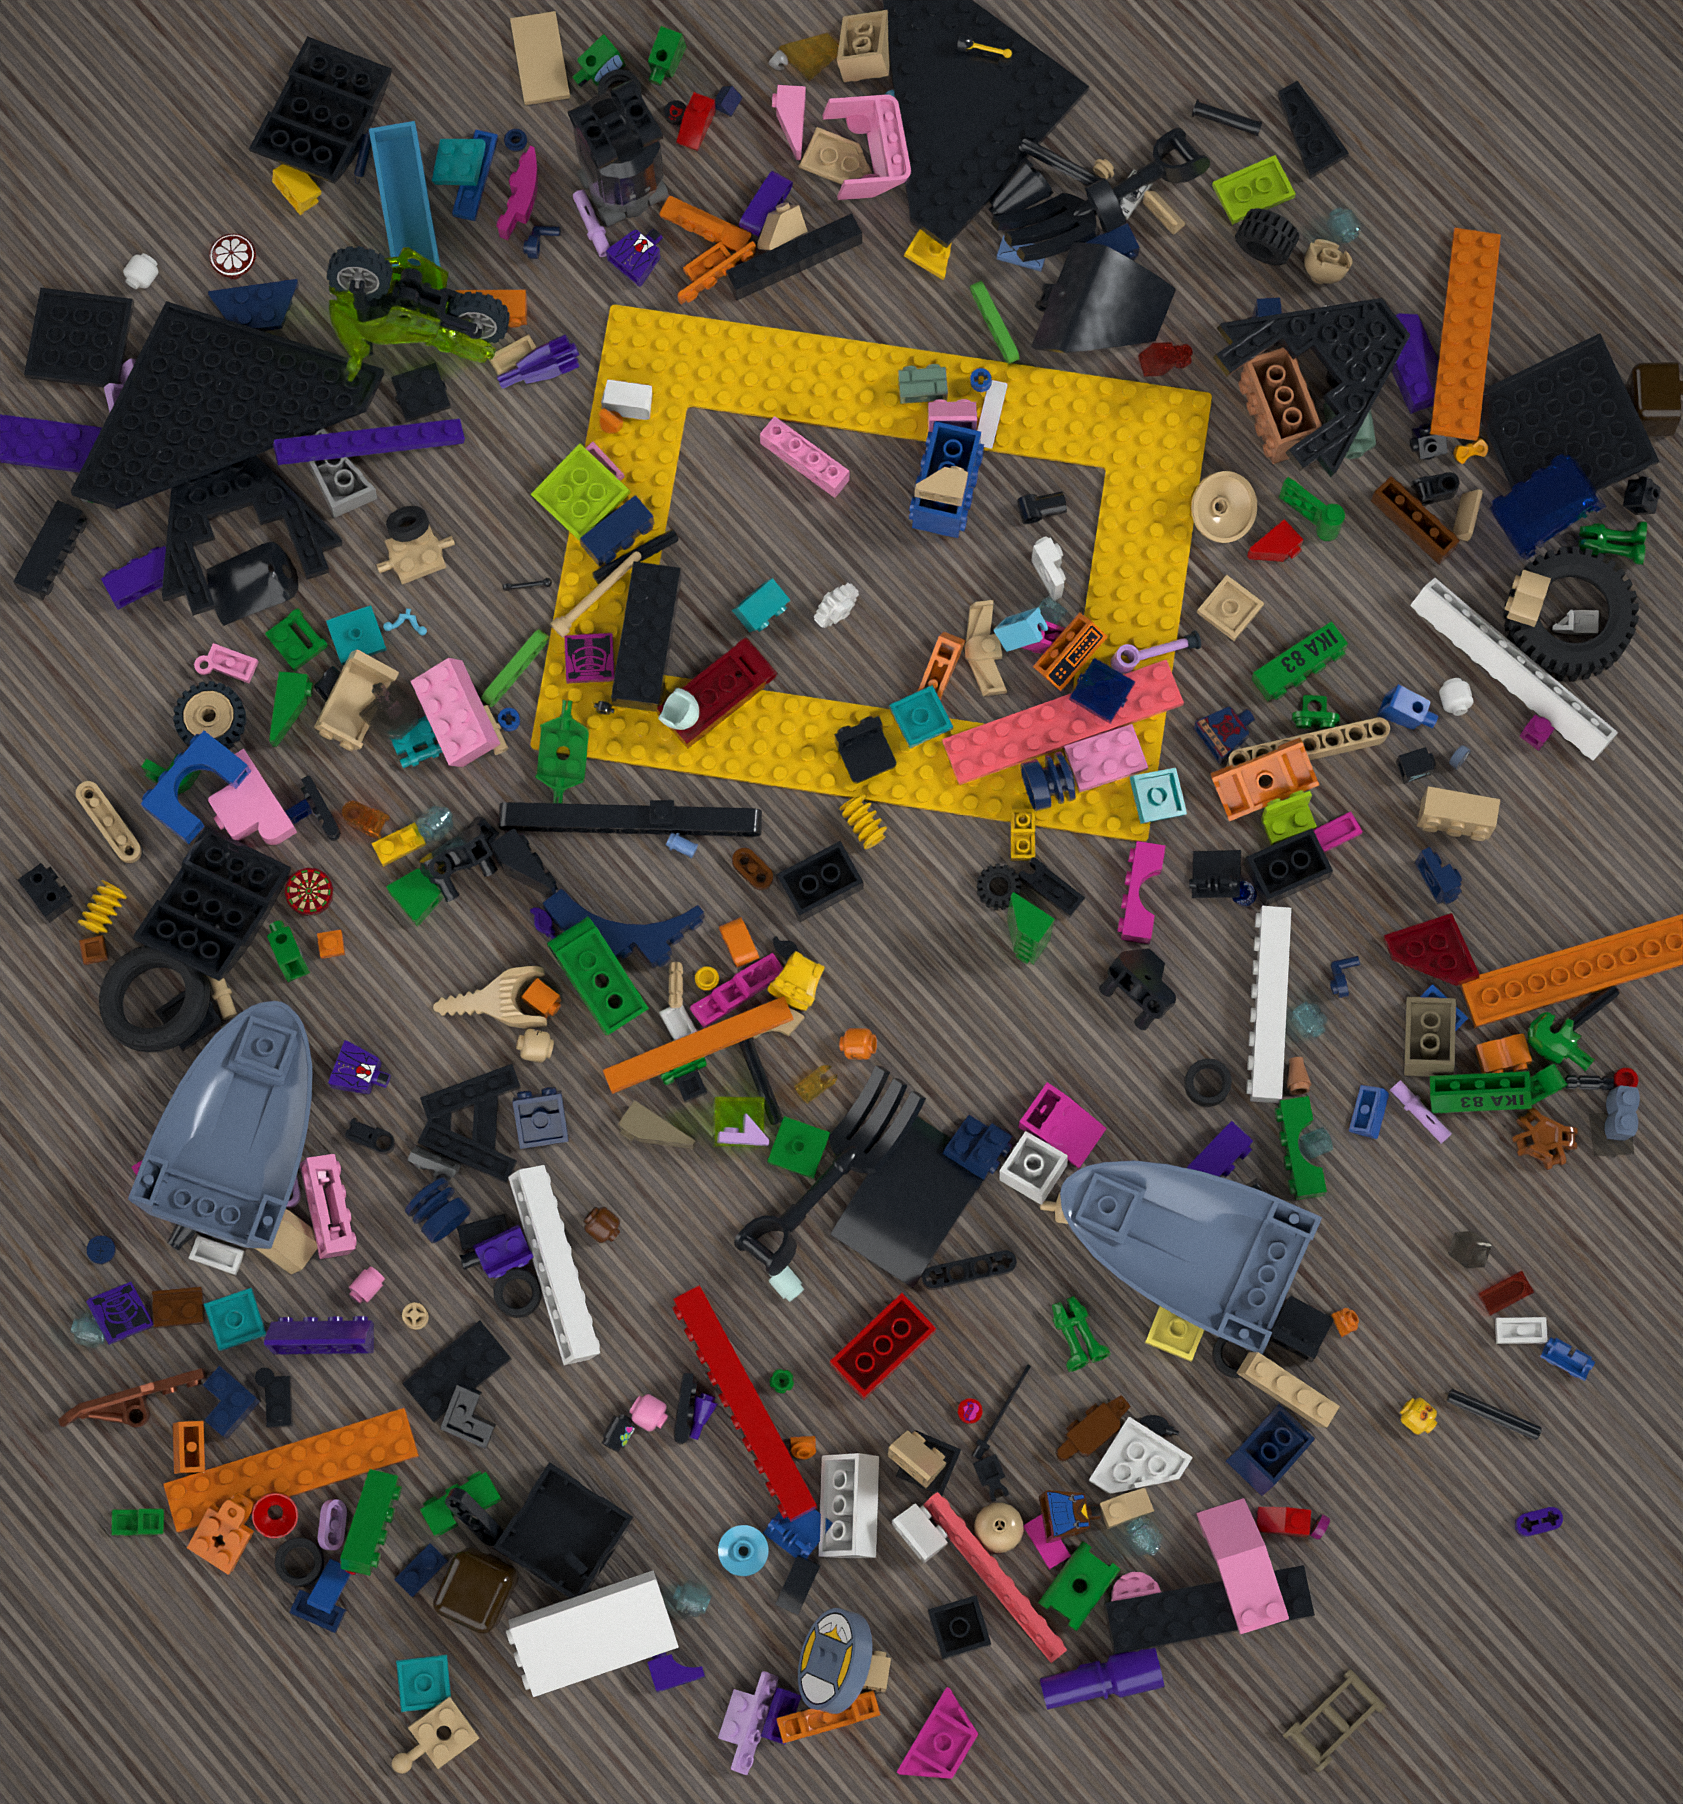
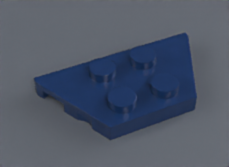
(256, 305)

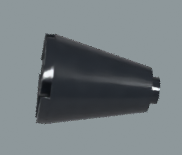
(1020, 190)

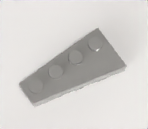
(341, 483)

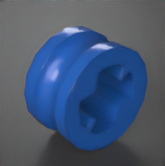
(986, 383)
(509, 711)

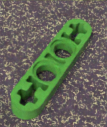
(994, 322)
(515, 668)

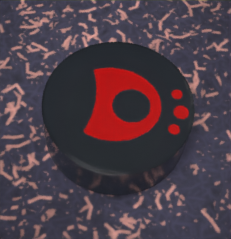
(674, 112)

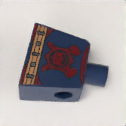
(1224, 731)

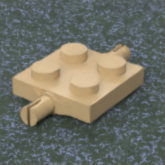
(415, 557)

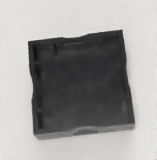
(561, 1519)

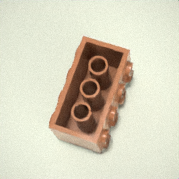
(1278, 402)

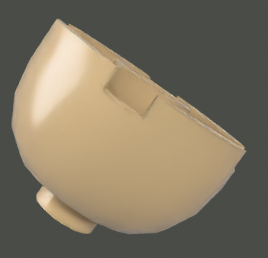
(1326, 262)
(999, 1540)

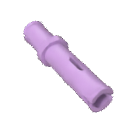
(595, 230)
(1420, 1111)

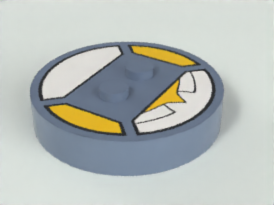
(835, 1661)

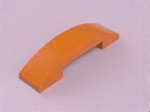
(814, 1722)

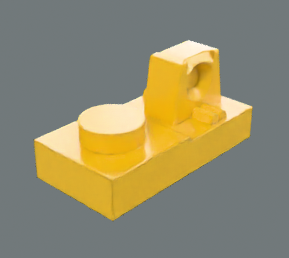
(398, 844)

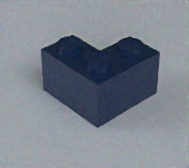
(234, 1405)

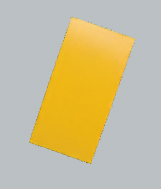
(1022, 834)

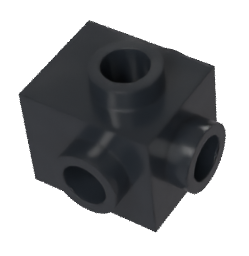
(1427, 445)
(1641, 496)

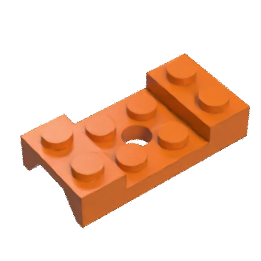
(1240, 784)

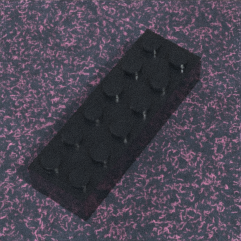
(646, 636)

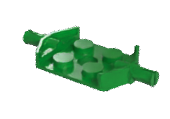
(556, 733)

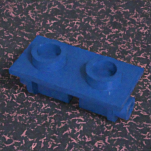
(1557, 1353)

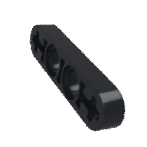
(970, 1274)

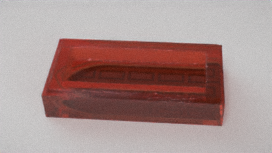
(1505, 1293)

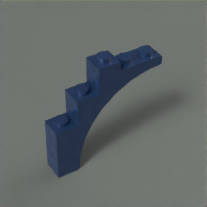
(650, 939)

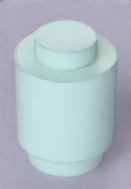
(787, 1284)

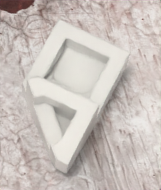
(1579, 623)

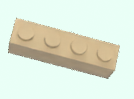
(1288, 1389)

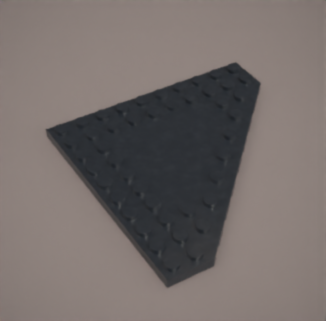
(967, 108)
(212, 398)

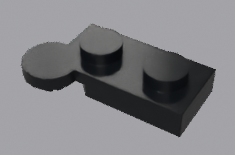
(277, 1398)

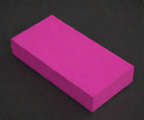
(1338, 831)
(1051, 1553)

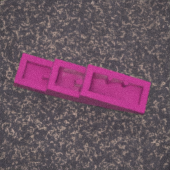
(737, 990)

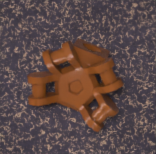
(1546, 1136)

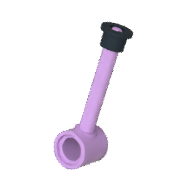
(1189, 641)

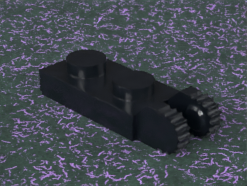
(320, 810)
(684, 1410)

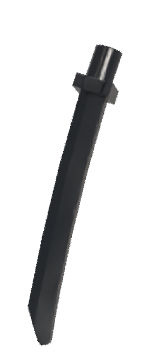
(982, 1445)

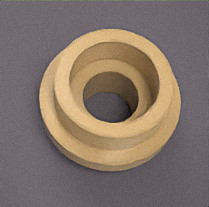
(1103, 168)

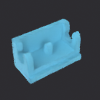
(1021, 629)

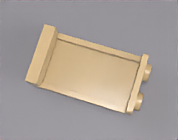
(349, 697)

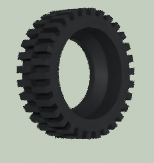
(1589, 656)

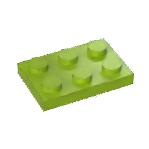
(1253, 187)

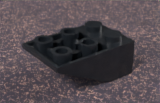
(517, 861)

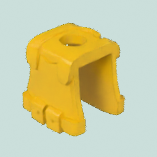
(797, 981)

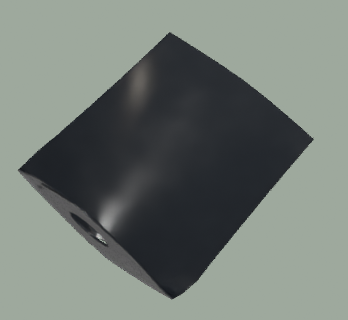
(247, 586)

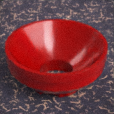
(274, 1527)

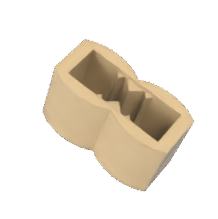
(1528, 597)

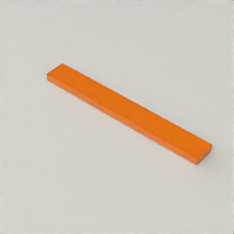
(698, 1045)

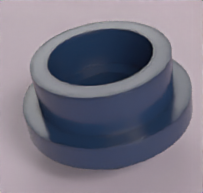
(515, 134)

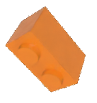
(188, 1447)

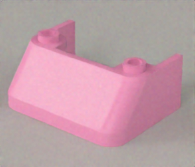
(882, 122)

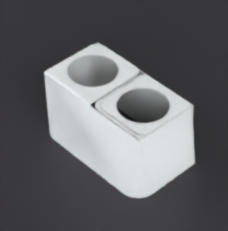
(628, 399)

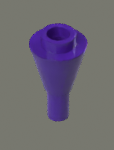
(703, 1409)

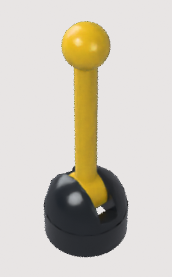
(966, 43)

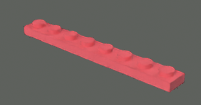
(995, 1578)

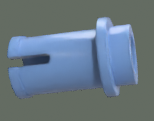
(681, 845)

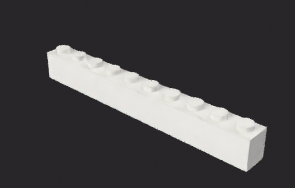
(1513, 669)

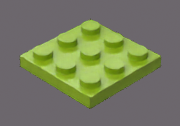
(580, 492)

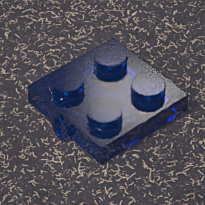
(1102, 690)

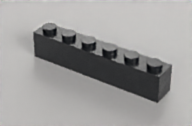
(794, 257)

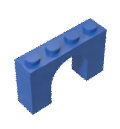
(203, 754)

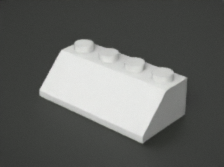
(851, 1504)

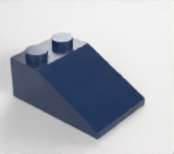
(1270, 1450)

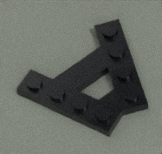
(482, 1094)

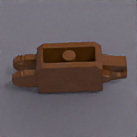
(1094, 1430)

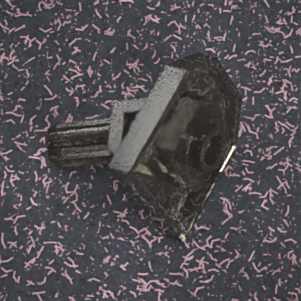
(391, 713)

